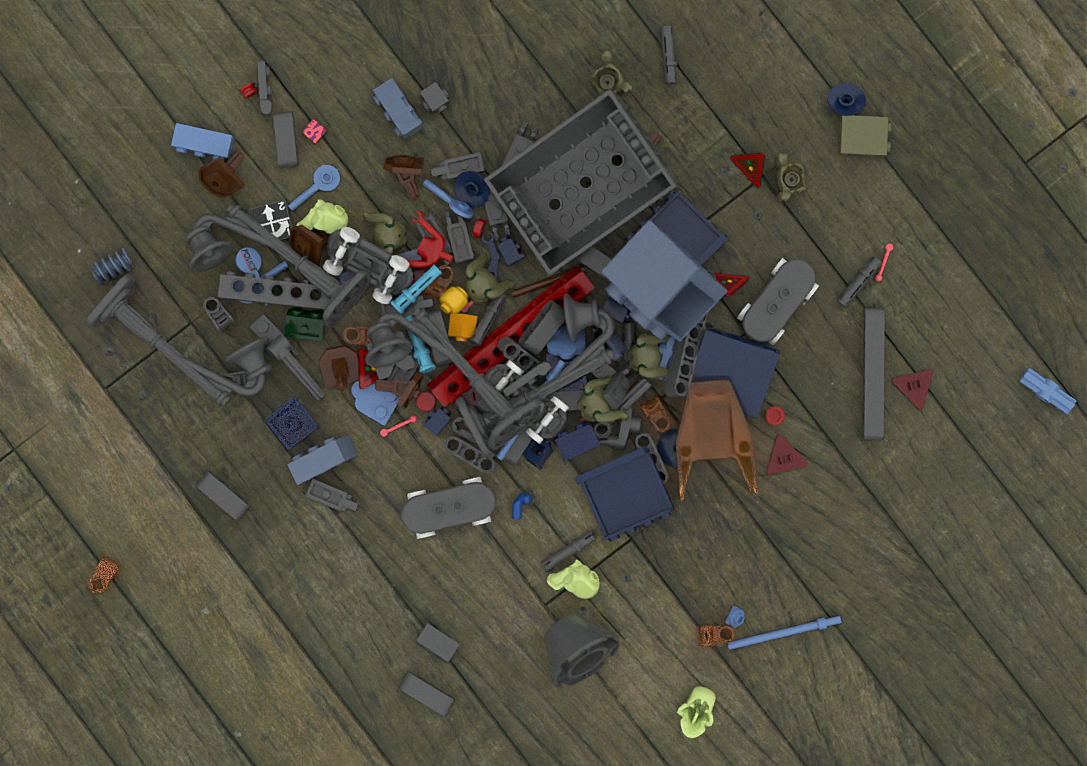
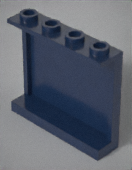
(687, 227)
(740, 361)
(626, 493)

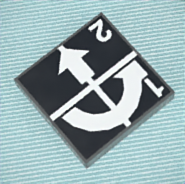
(274, 218)

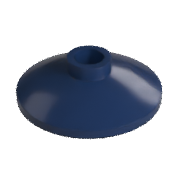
(846, 93)
(467, 193)
(665, 447)

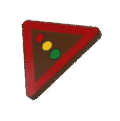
(751, 166)

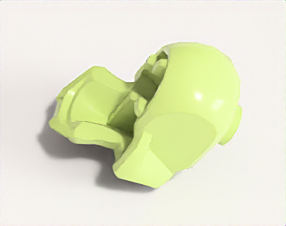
(325, 217)
(576, 579)
(697, 711)

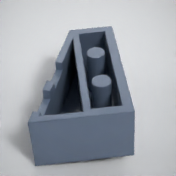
(397, 109)
(322, 459)

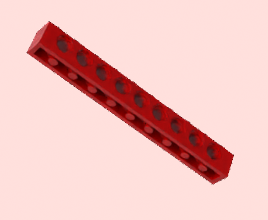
(512, 326)

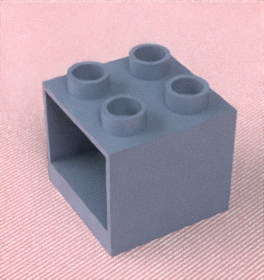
(661, 284)

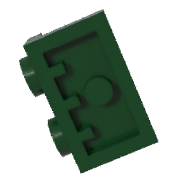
(304, 324)

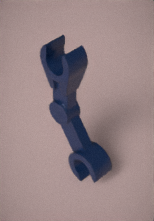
(494, 255)

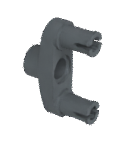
(630, 425)

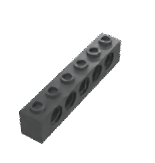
(268, 282)

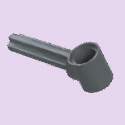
(280, 350)
(628, 400)

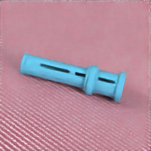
(409, 295)
(421, 352)

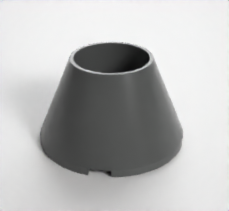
(577, 649)

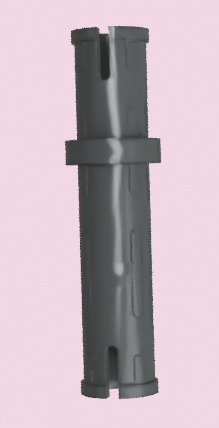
(669, 63)
(856, 285)
(484, 325)
(569, 550)

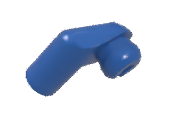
(517, 504)

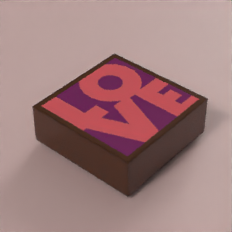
(314, 131)

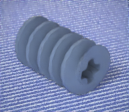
(112, 266)

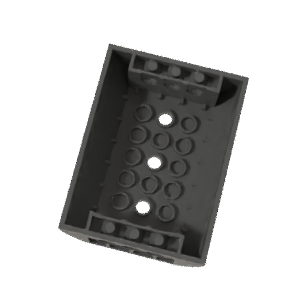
(555, 170)

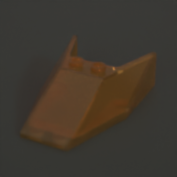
(714, 429)

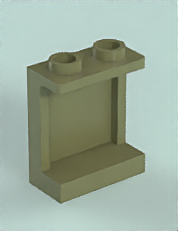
(864, 136)

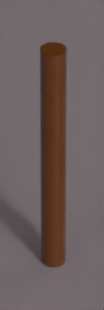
(540, 284)

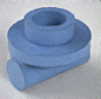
(735, 617)

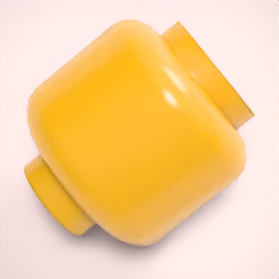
(453, 300)

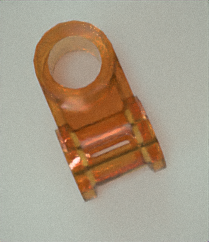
(440, 284)
(361, 338)
(655, 413)
(106, 572)
(714, 634)

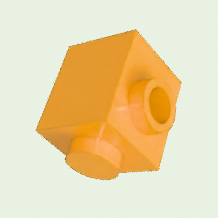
(462, 326)

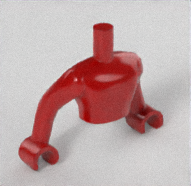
(430, 248)

